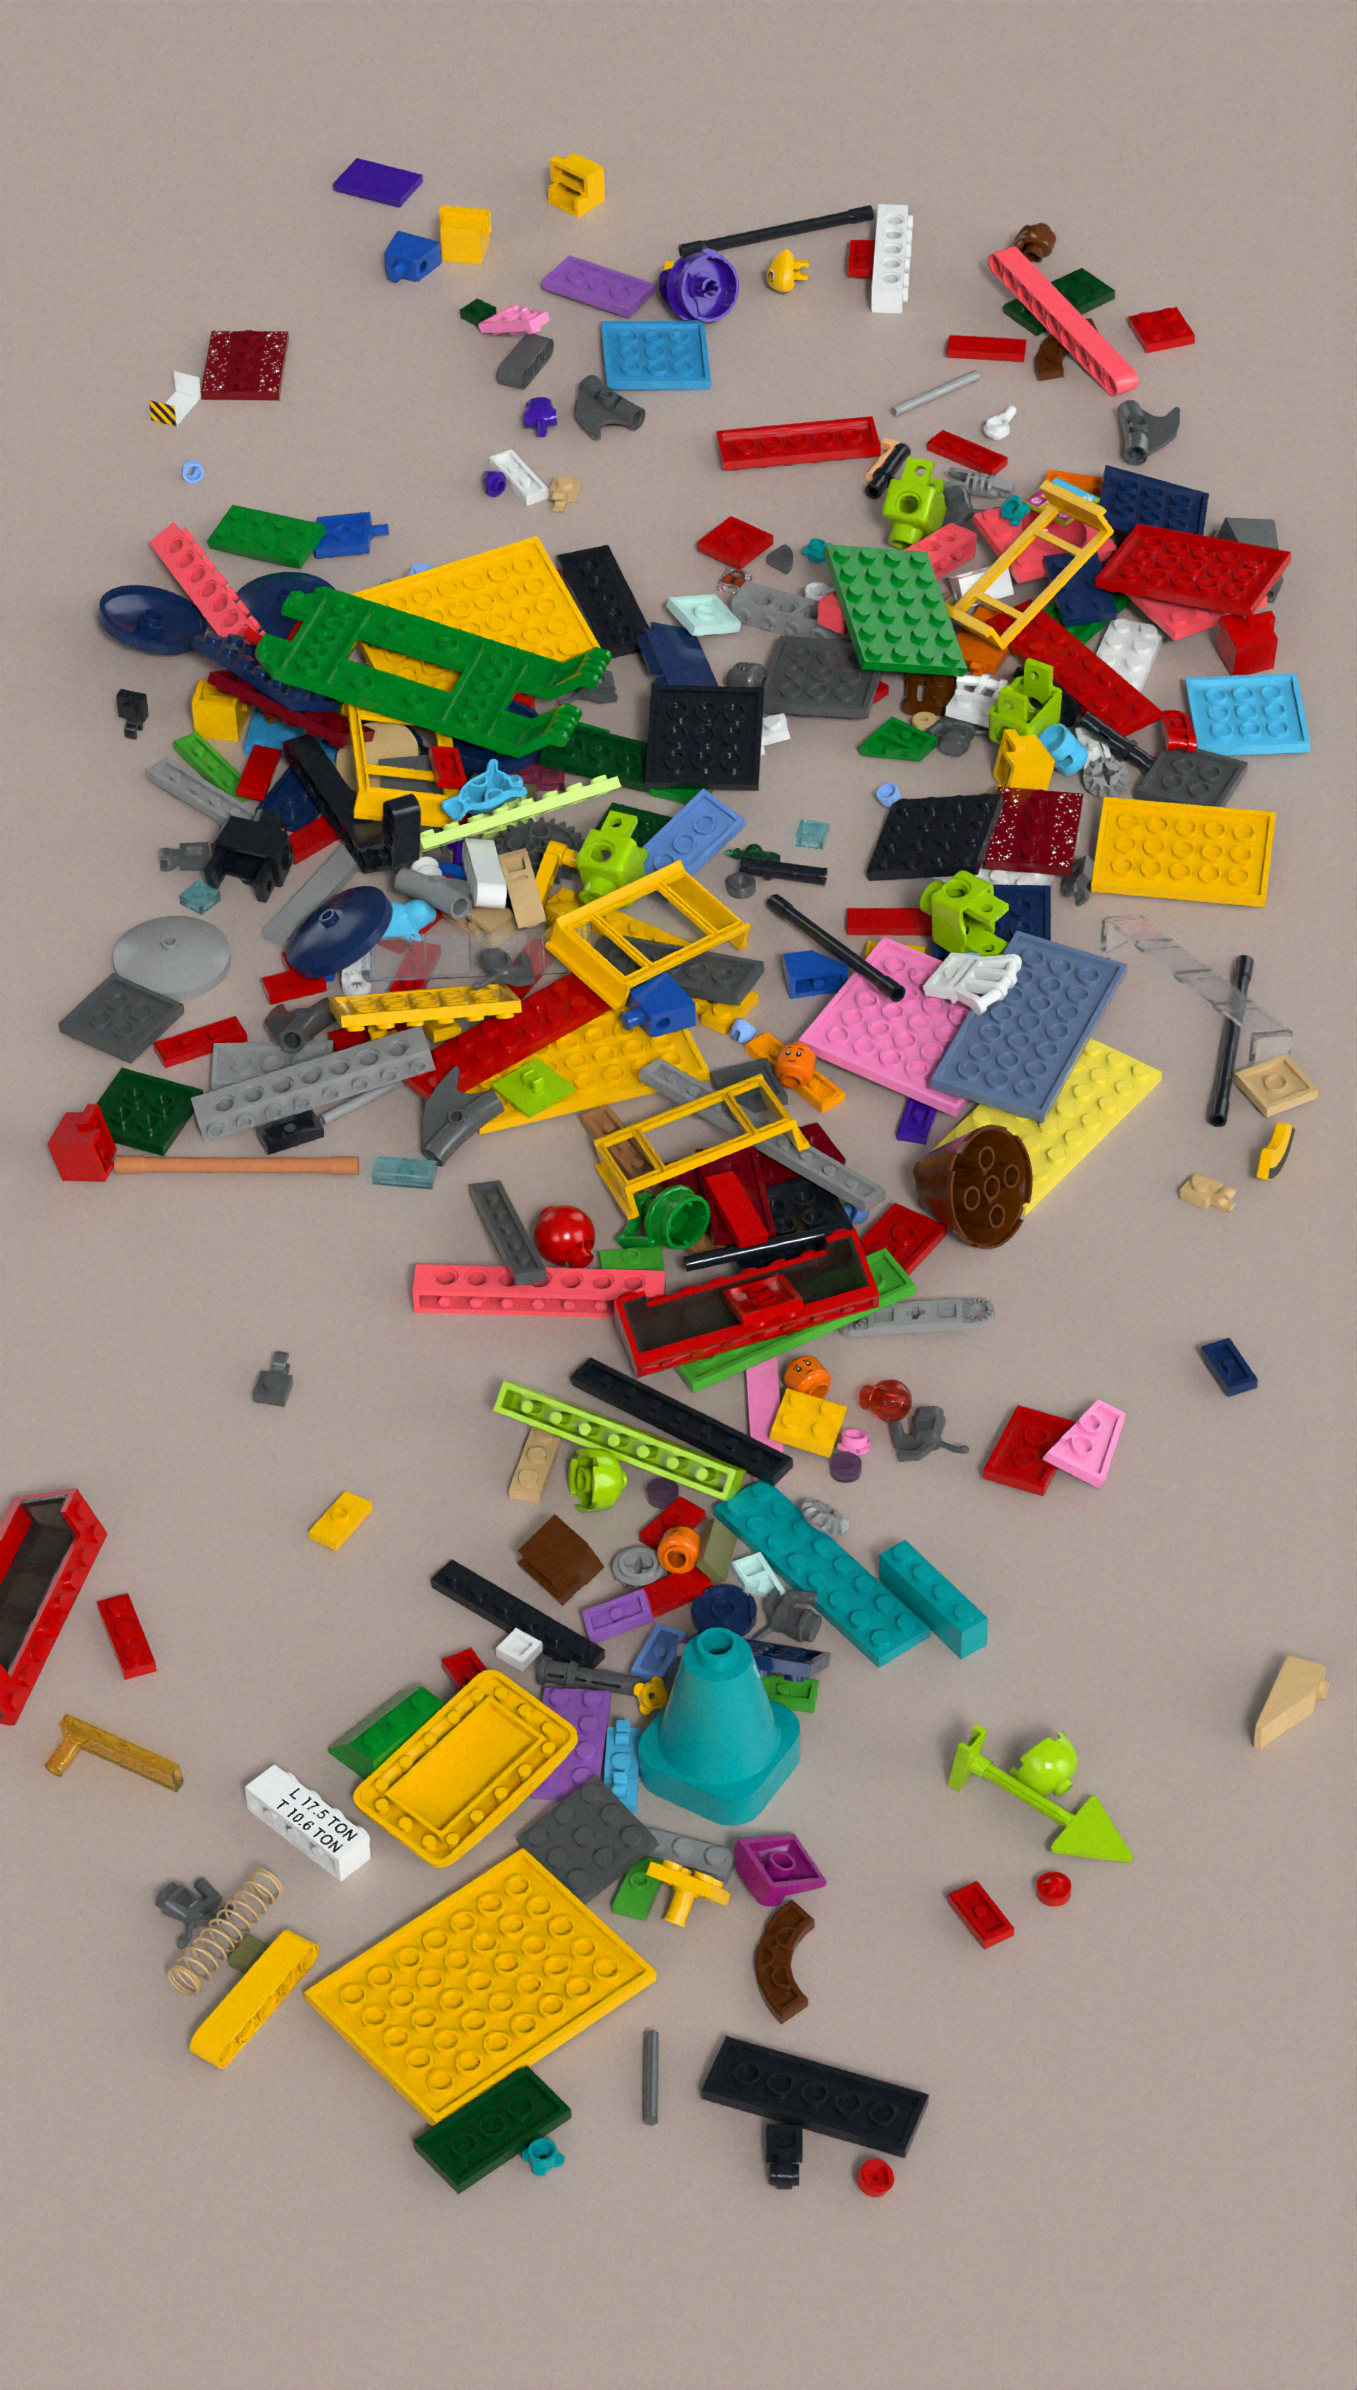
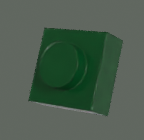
(477, 311)

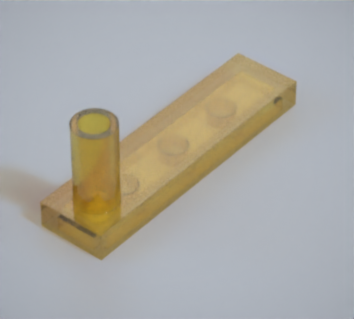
(113, 1749)

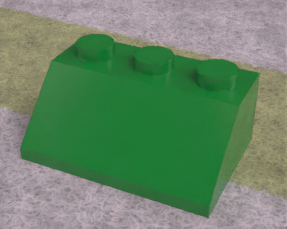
(385, 1730)

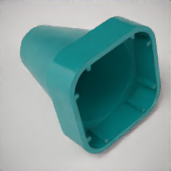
(720, 1736)

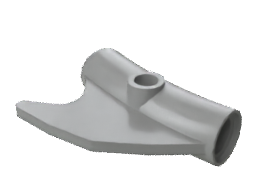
(441, 893)

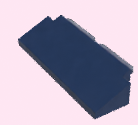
(675, 656)

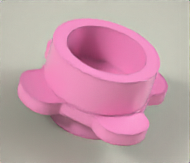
(854, 1441)

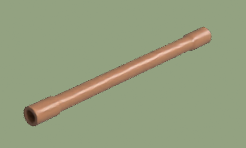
(139, 1164)

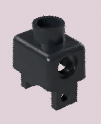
(253, 852)

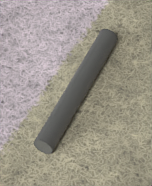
(651, 2073)

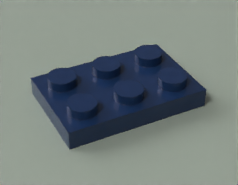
(1079, 598)

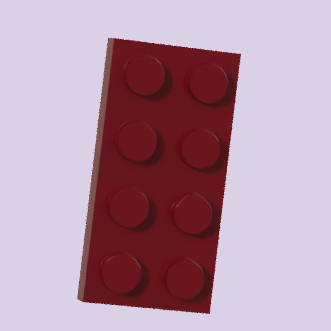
(748, 1171)

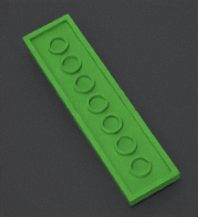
(892, 1286)

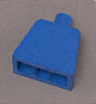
(411, 257)
(659, 1007)

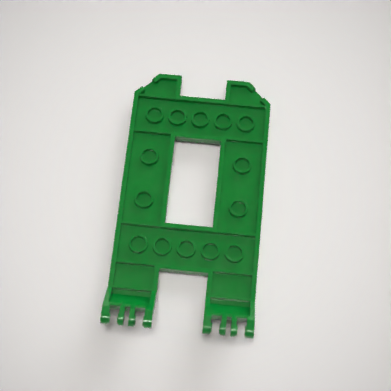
(477, 703)

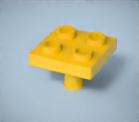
(686, 1889)

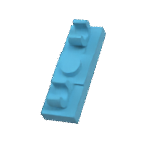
(622, 1763)

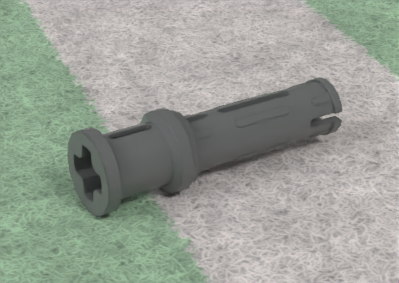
(573, 1675)

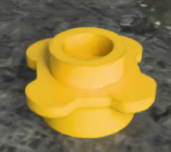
(660, 1695)

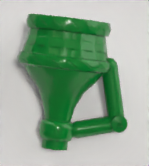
(671, 1219)

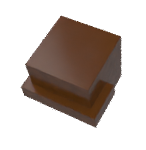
(559, 1560)

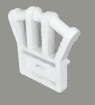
(974, 706)
(969, 974)

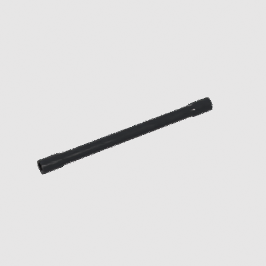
(851, 216)
(884, 983)
(1220, 1102)

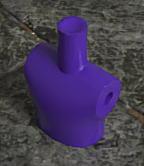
(539, 414)

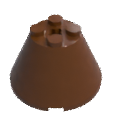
(977, 1185)

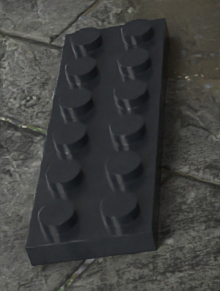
(603, 598)
(815, 2096)

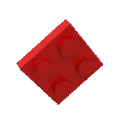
(1161, 330)
(735, 542)

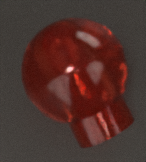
(887, 1400)

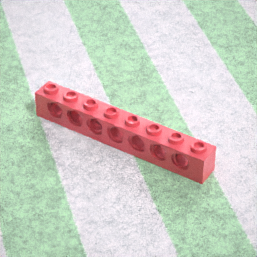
(946, 549)
(202, 584)
(494, 1292)

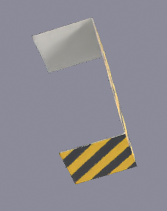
(180, 403)

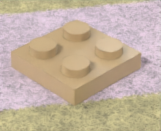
(1276, 1085)

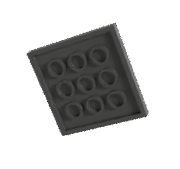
(819, 679)

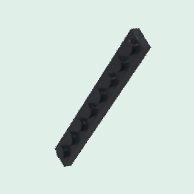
(682, 1421)

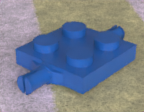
(348, 534)

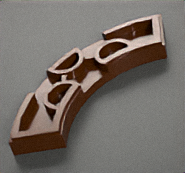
(1051, 357)
(774, 1961)

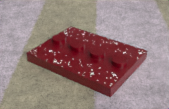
(245, 365)
(1035, 832)

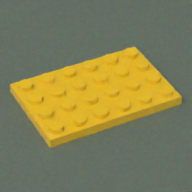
(1184, 852)
(422, 1005)

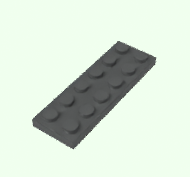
(705, 976)

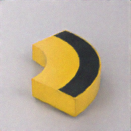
(1276, 1153)

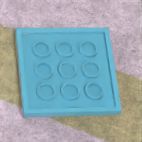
(1248, 714)

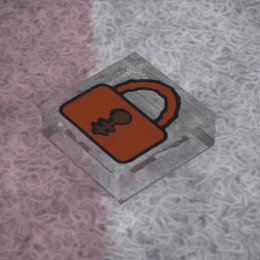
(732, 580)

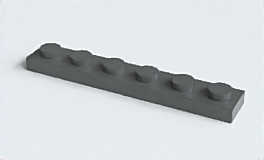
(508, 1232)

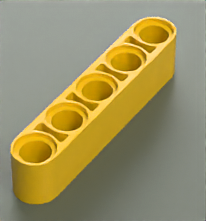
(254, 1999)

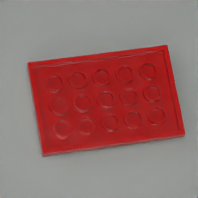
(1193, 570)

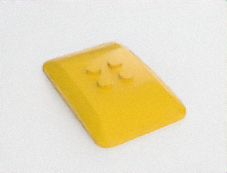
(466, 1769)

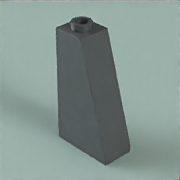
(1255, 532)

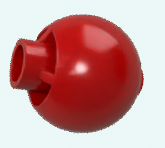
(565, 1236)

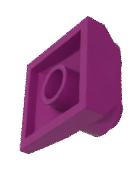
(776, 1868)

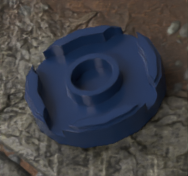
(725, 1608)

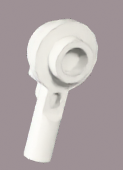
(997, 426)

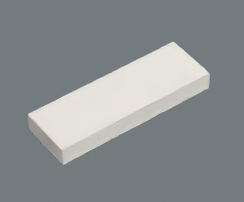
(519, 477)

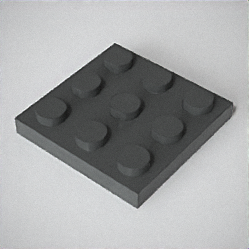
(1192, 778)
(121, 1018)
(588, 1840)

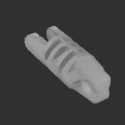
(981, 484)

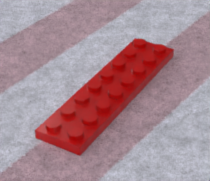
(1080, 672)
(504, 1042)

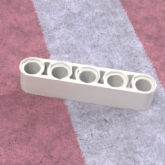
(484, 873)

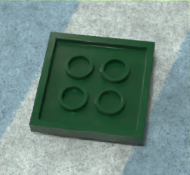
(146, 1110)

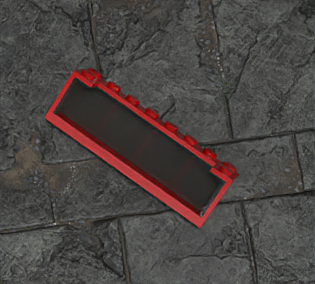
(701, 1325)
(44, 1561)

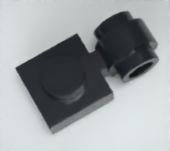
(785, 2147)

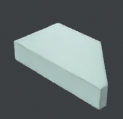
(756, 1576)

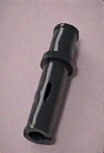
(883, 475)
(1116, 741)
(785, 871)

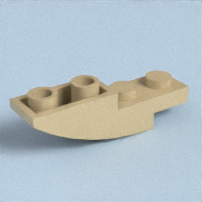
(522, 888)

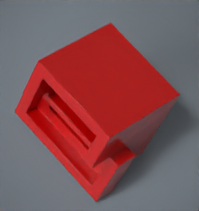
(1247, 643)
(83, 1146)

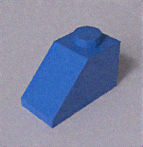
(812, 974)

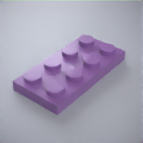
(598, 286)
(590, 1716)

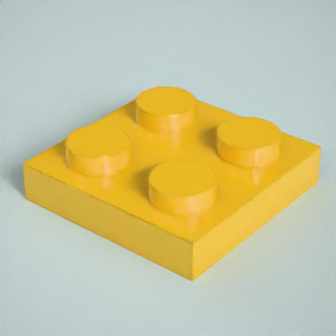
(808, 1423)

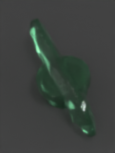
(753, 851)

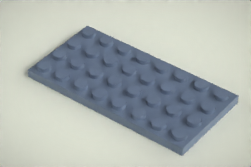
(1032, 1039)

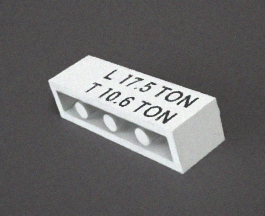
(308, 1822)

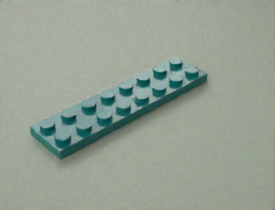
(815, 1563)

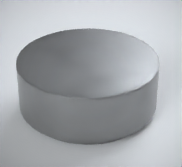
(741, 885)

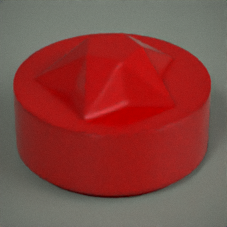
(1053, 1889)
(875, 2177)

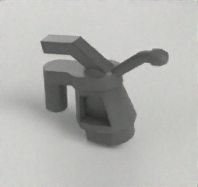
(958, 506)
(601, 694)
(956, 735)
(502, 971)
(927, 1431)
(793, 1622)
(184, 1906)

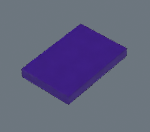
(378, 182)

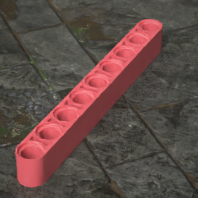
(1063, 321)

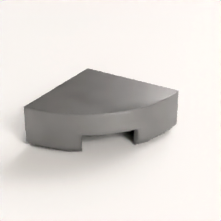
(781, 559)

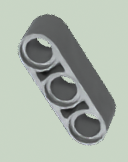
(525, 361)

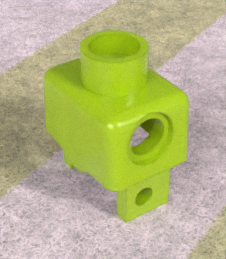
(924, 512)
(1013, 707)
(623, 865)
(964, 906)

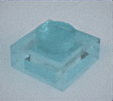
(812, 834)
(200, 897)

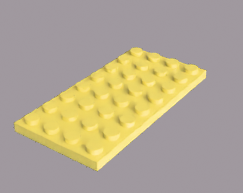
(1091, 1104)

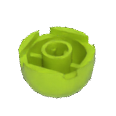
(596, 1480)
(1049, 1766)

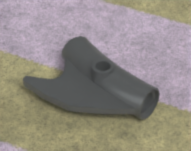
(602, 406)
(1145, 432)
(302, 1022)
(455, 1117)

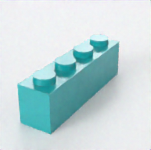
(933, 1599)

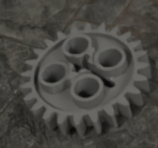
(535, 838)

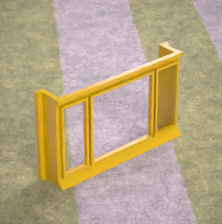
(1060, 501)
(371, 799)
(682, 892)
(623, 1189)

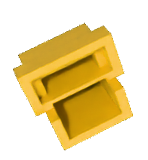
(576, 184)
(464, 233)
(218, 714)
(1023, 762)

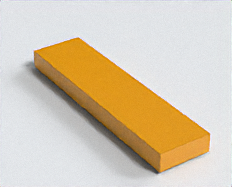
(818, 1092)

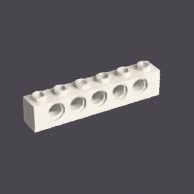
(891, 258)

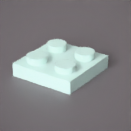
(703, 615)

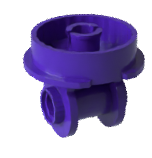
(700, 286)

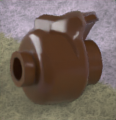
(1035, 241)

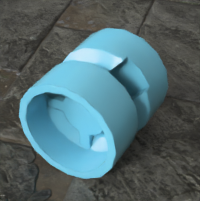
(1065, 749)

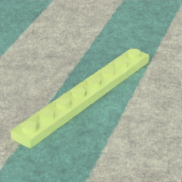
(526, 809)

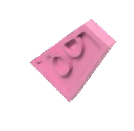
(514, 321)
(1089, 1444)

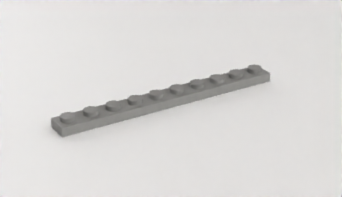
(808, 1162)

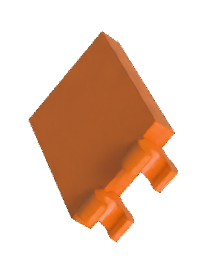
(979, 653)

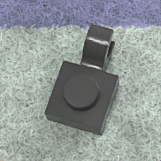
(190, 857)
(1080, 878)
(275, 1386)

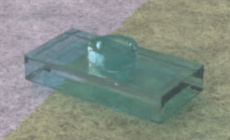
(404, 1172)

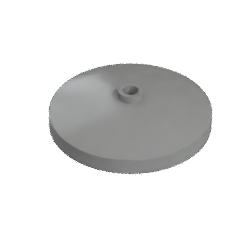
(173, 956)

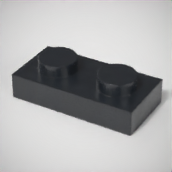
(290, 1132)

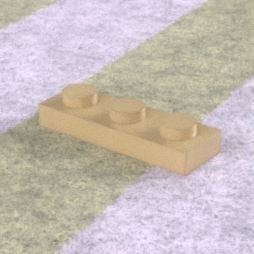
(535, 1465)

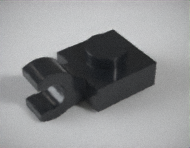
(134, 709)

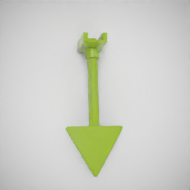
(1085, 1834)

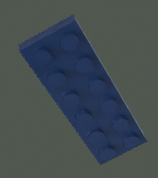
(240, 660)

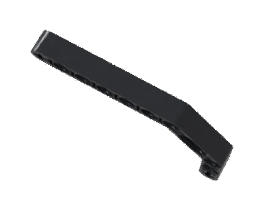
(336, 801)

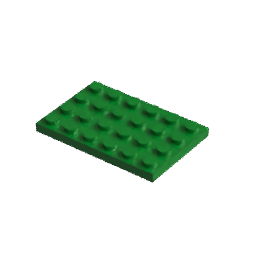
(894, 610)

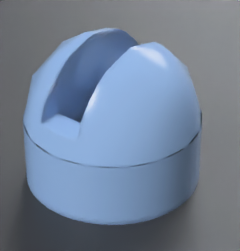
(196, 474)
(888, 794)
(742, 1031)

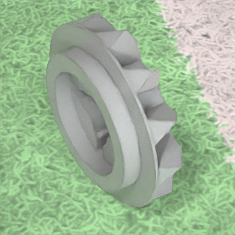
(1098, 786)
(824, 1517)
(627, 1561)

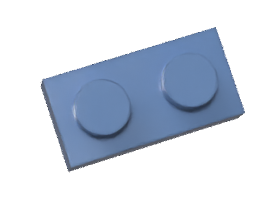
(658, 1653)

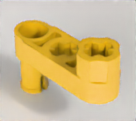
(554, 857)

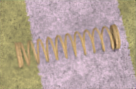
(190, 1973)

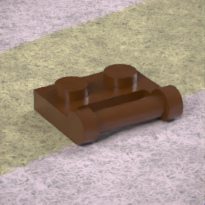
(938, 693)

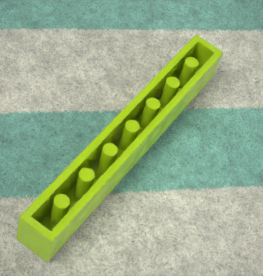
(619, 1439)

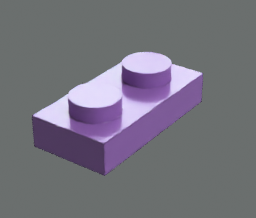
(618, 1616)

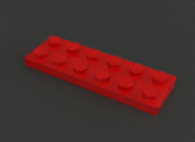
(798, 443)

